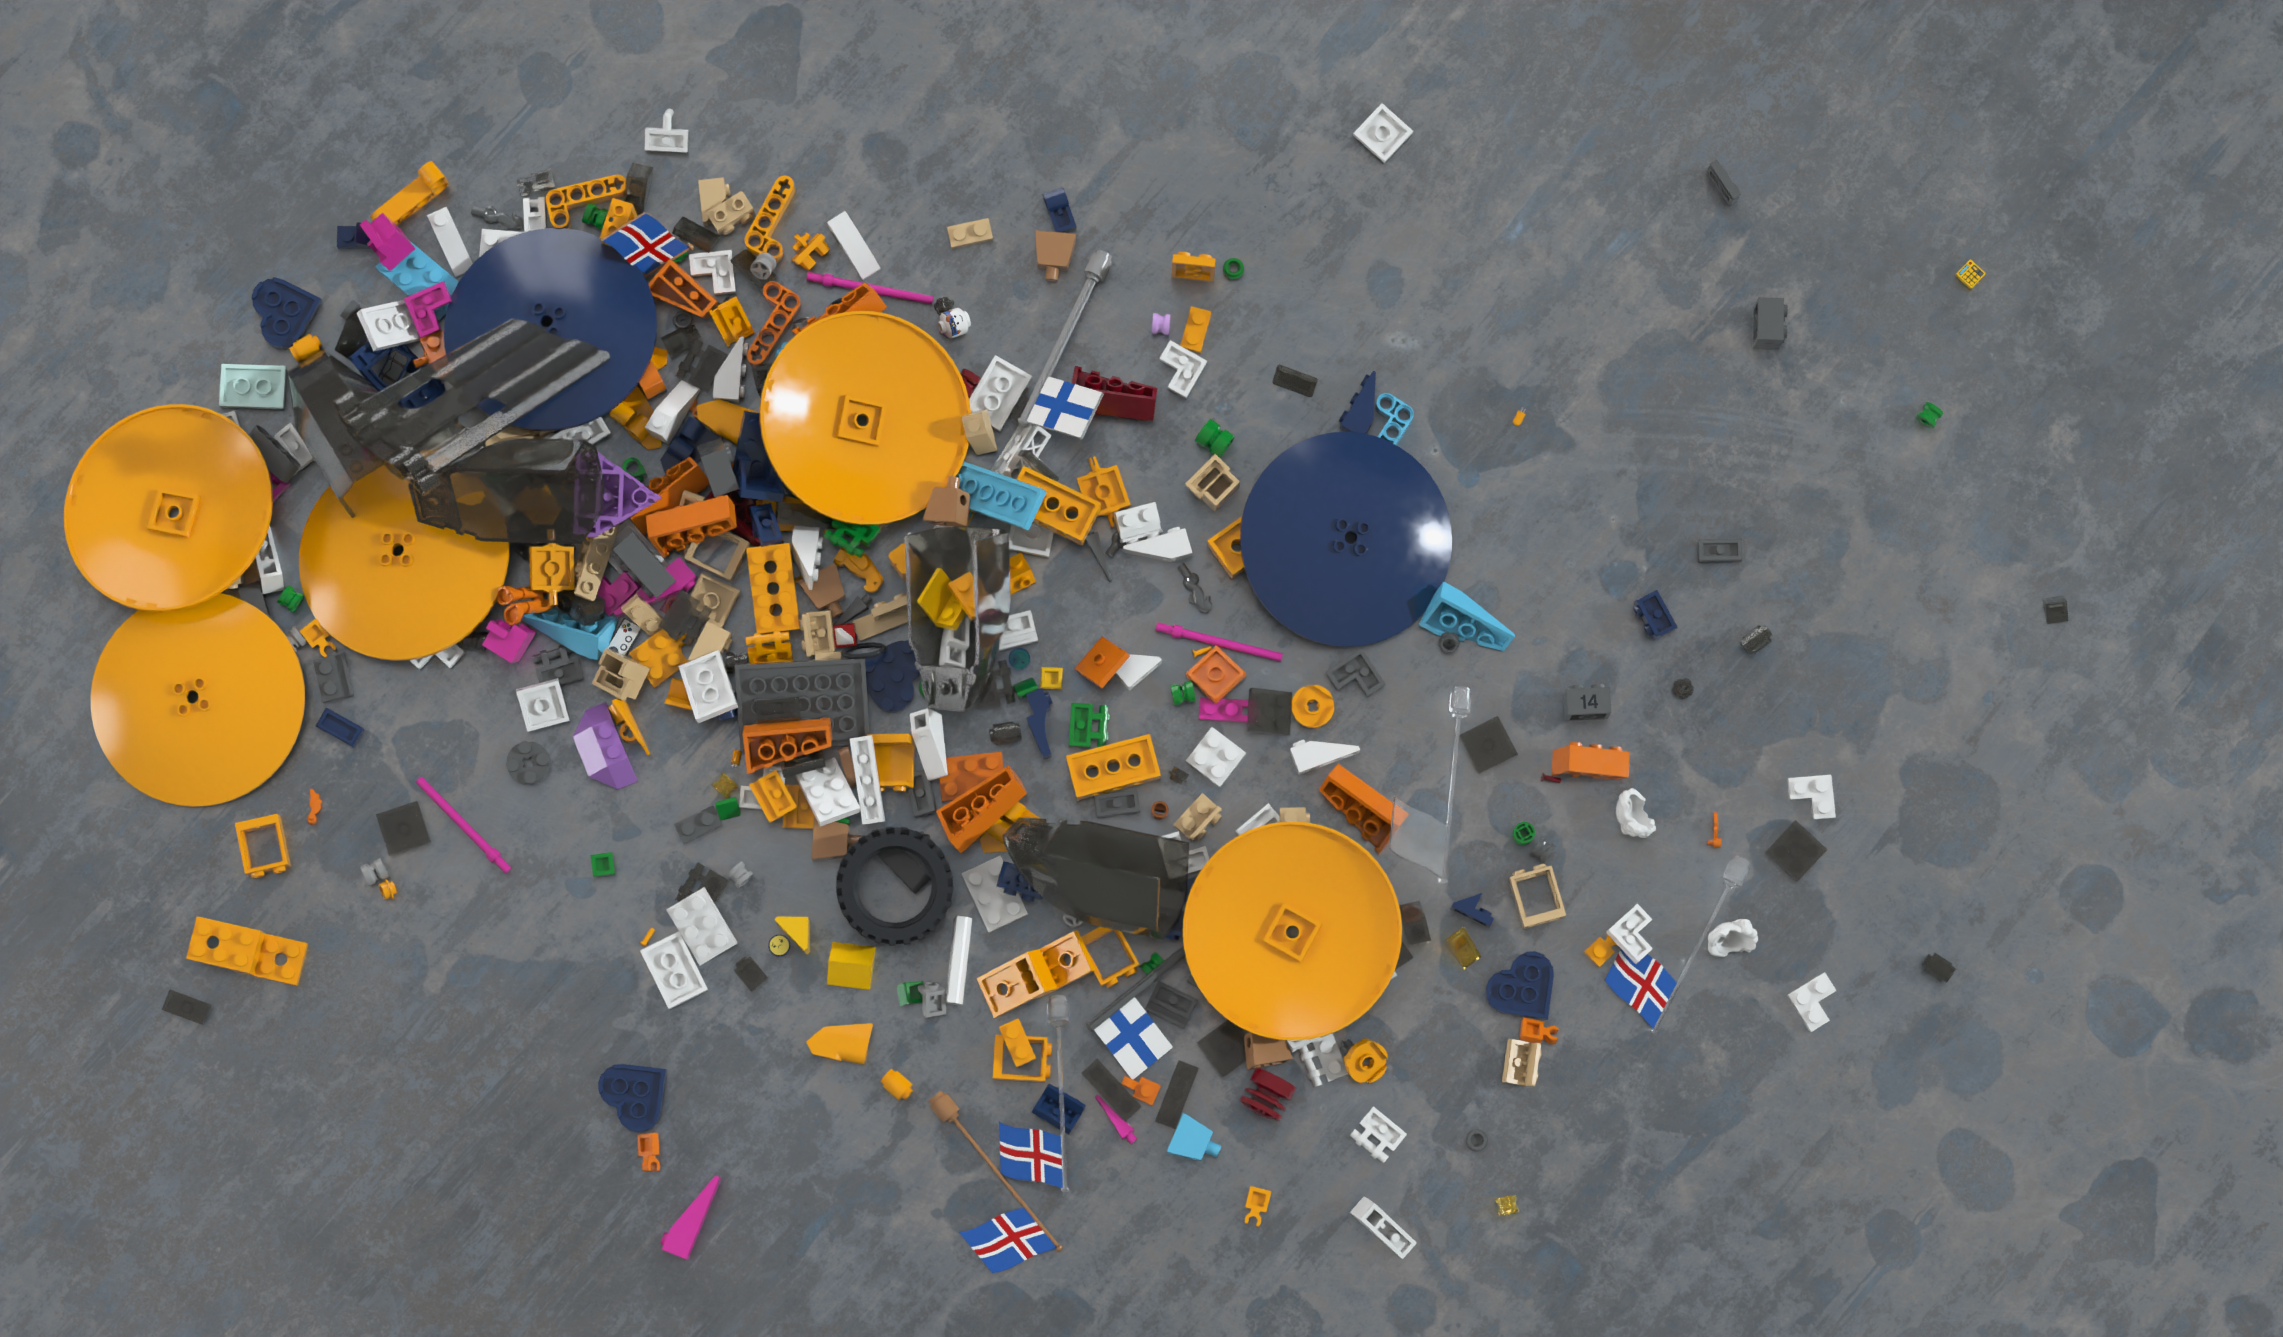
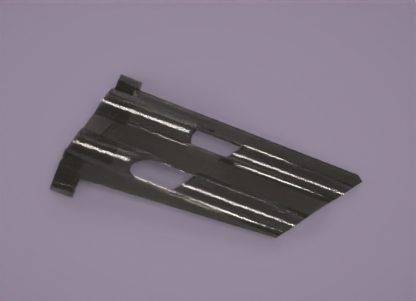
(508, 364)

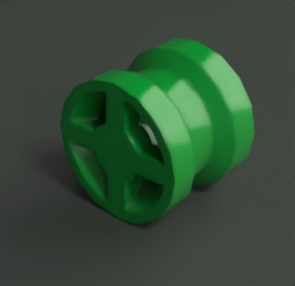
(1929, 414)
(290, 599)

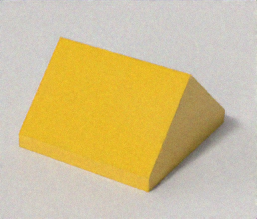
(797, 929)
(850, 965)

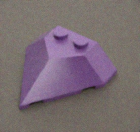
(622, 497)

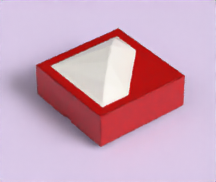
(844, 635)

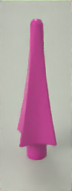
(1123, 1128)

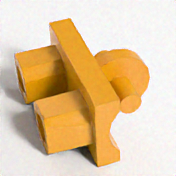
(816, 243)

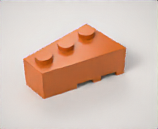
(681, 290)
(1591, 761)

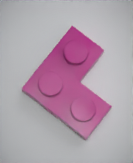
(422, 306)
(617, 592)

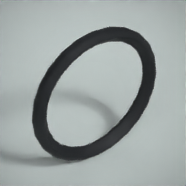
(864, 655)

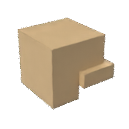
(1213, 483)
(620, 675)

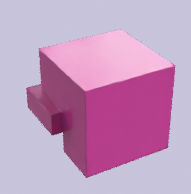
(387, 241)
(508, 640)

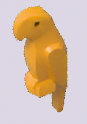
(860, 567)

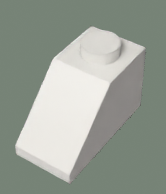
(1136, 669)

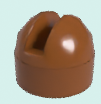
(1159, 806)

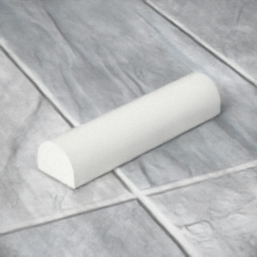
(958, 960)

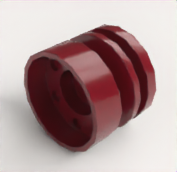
(1267, 1094)

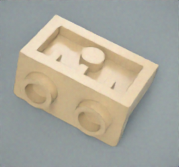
(1197, 818)

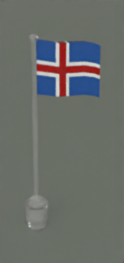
(1647, 983)
(1032, 1152)

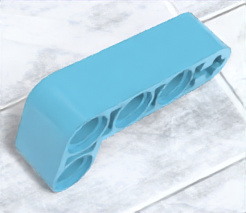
(1391, 414)

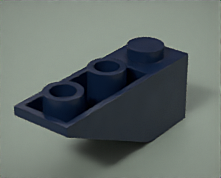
(1361, 414)

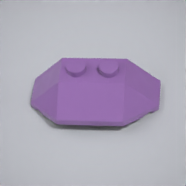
(603, 748)

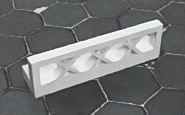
(1020, 440)
(867, 779)

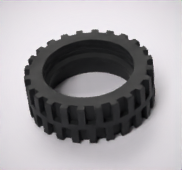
(904, 931)

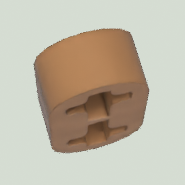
(848, 766)

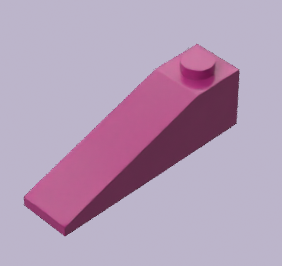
(684, 579)
(686, 1229)

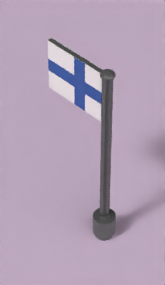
(1129, 1029)

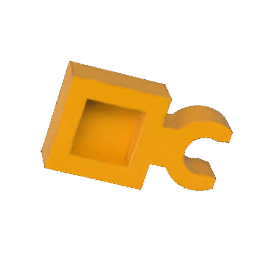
(316, 635)
(1601, 950)
(1258, 1202)

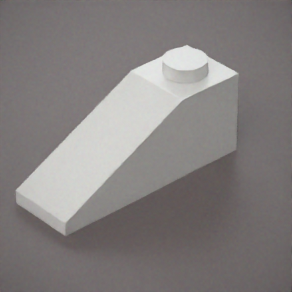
(450, 241)
(671, 412)
(269, 566)
(1314, 754)
(1383, 1227)

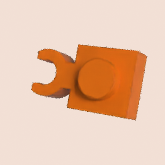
(1535, 1032)

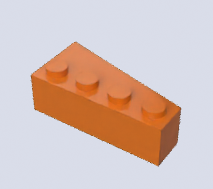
(690, 523)
(783, 741)
(980, 807)

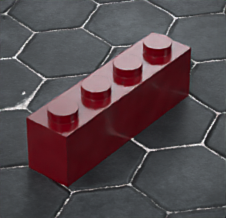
(1119, 398)

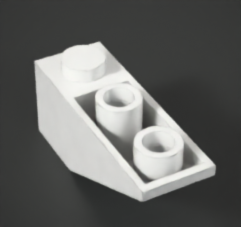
(729, 377)
(805, 547)
(1164, 547)
(929, 741)

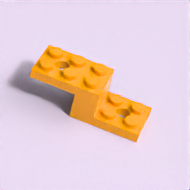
(247, 951)
(1035, 974)

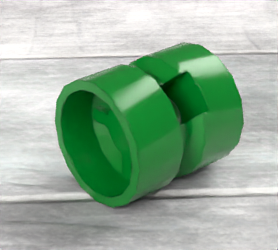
(1214, 438)

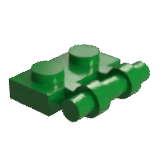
(860, 533)
(1081, 725)

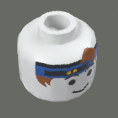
(954, 323)

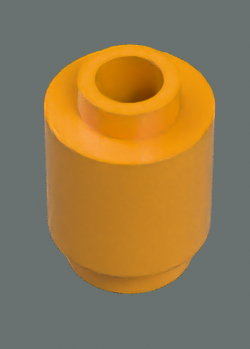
(305, 347)
(897, 1084)

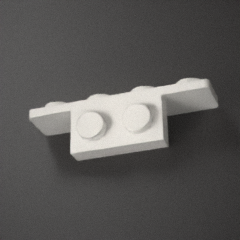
(591, 432)

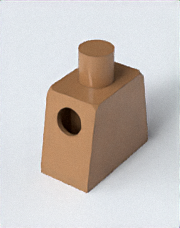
(1054, 252)
(948, 505)
(827, 591)
(831, 841)
(1265, 1051)

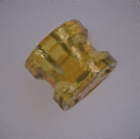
(724, 785)
(1507, 1205)

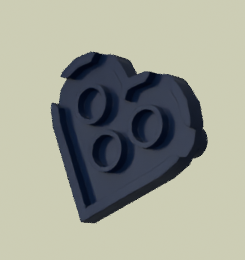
(284, 311)
(891, 677)
(1523, 988)
(635, 1093)

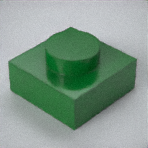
(602, 864)

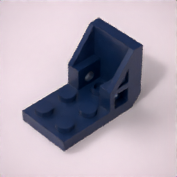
(751, 463)

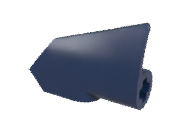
(686, 442)

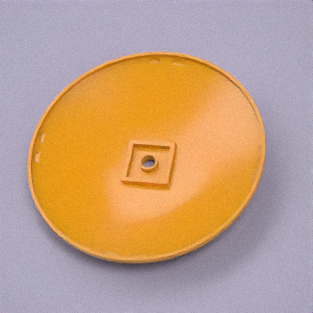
(871, 369)
(134, 478)
(390, 602)
(234, 731)
(1281, 880)

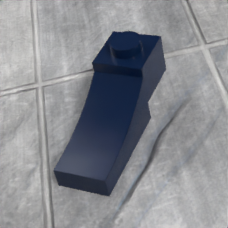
(1039, 705)

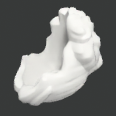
(1631, 815)
(1732, 937)

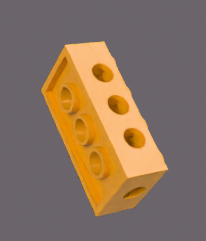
(1068, 501)
(1221, 548)
(762, 598)
(1117, 753)

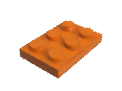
(967, 772)

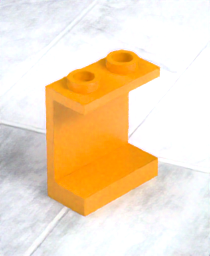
(894, 761)

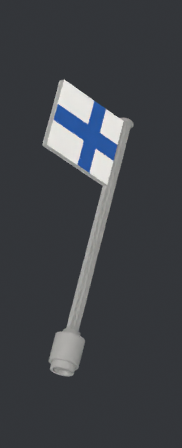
(1058, 403)

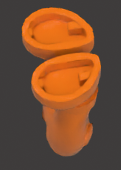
(515, 611)

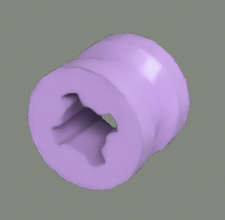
(1161, 324)

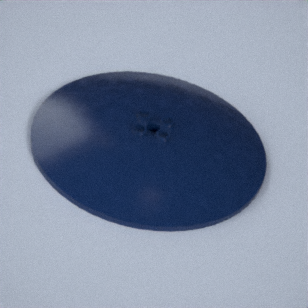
(587, 295)
(1299, 549)

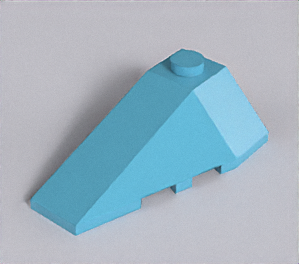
(1458, 614)
(581, 639)

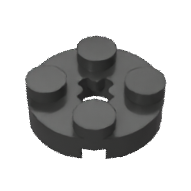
(523, 751)

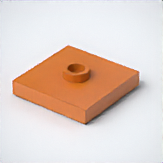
(1102, 662)
(1215, 674)

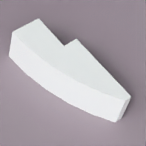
(853, 245)
(954, 645)

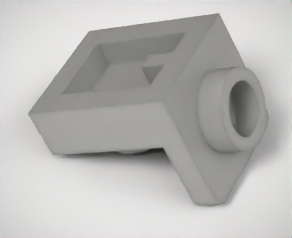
(933, 999)

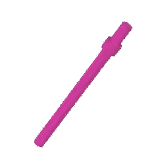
(829, 280)
(1177, 631)
(492, 854)

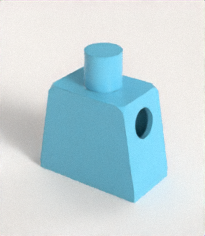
(1192, 1140)

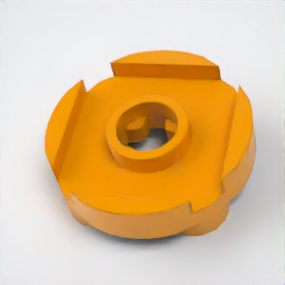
(1315, 718)
(1355, 1056)

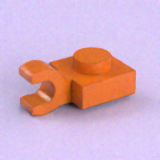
(1143, 1090)
(647, 1148)

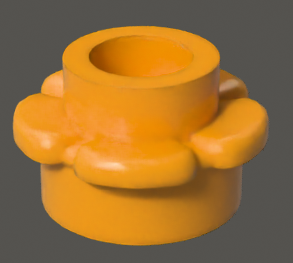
(387, 889)

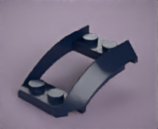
(366, 358)

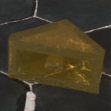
(1462, 947)

